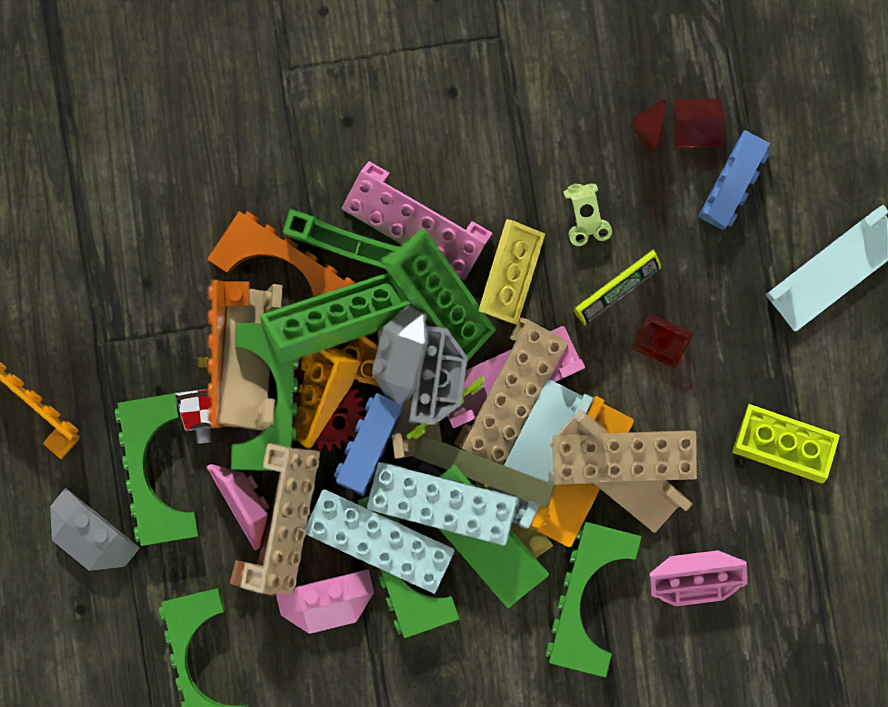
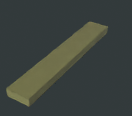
(486, 471)

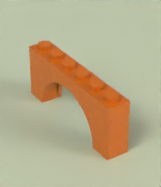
(248, 240)

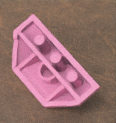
(243, 501)
(698, 578)
(327, 602)

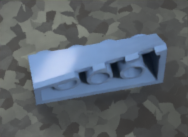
(734, 180)
(369, 444)

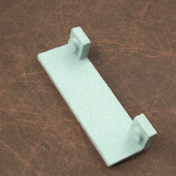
(833, 271)
(532, 450)
(442, 503)
(379, 541)

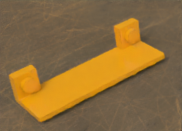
(64, 435)
(573, 501)

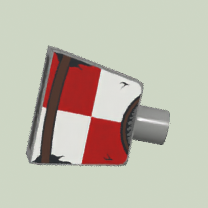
(194, 413)

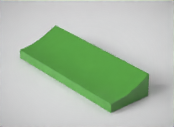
(438, 291)
(333, 317)
(506, 568)

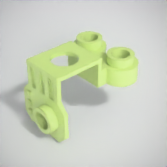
(590, 225)

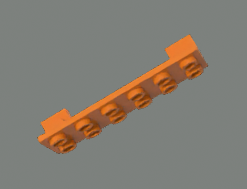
(222, 295)

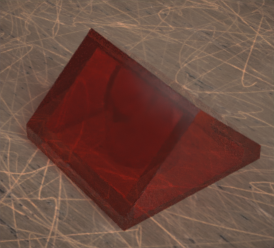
(698, 122)
(648, 125)
(662, 340)

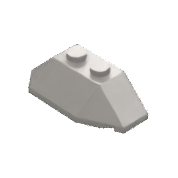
(401, 354)
(440, 378)
(88, 535)

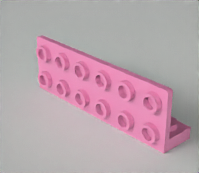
(403, 217)
(490, 369)

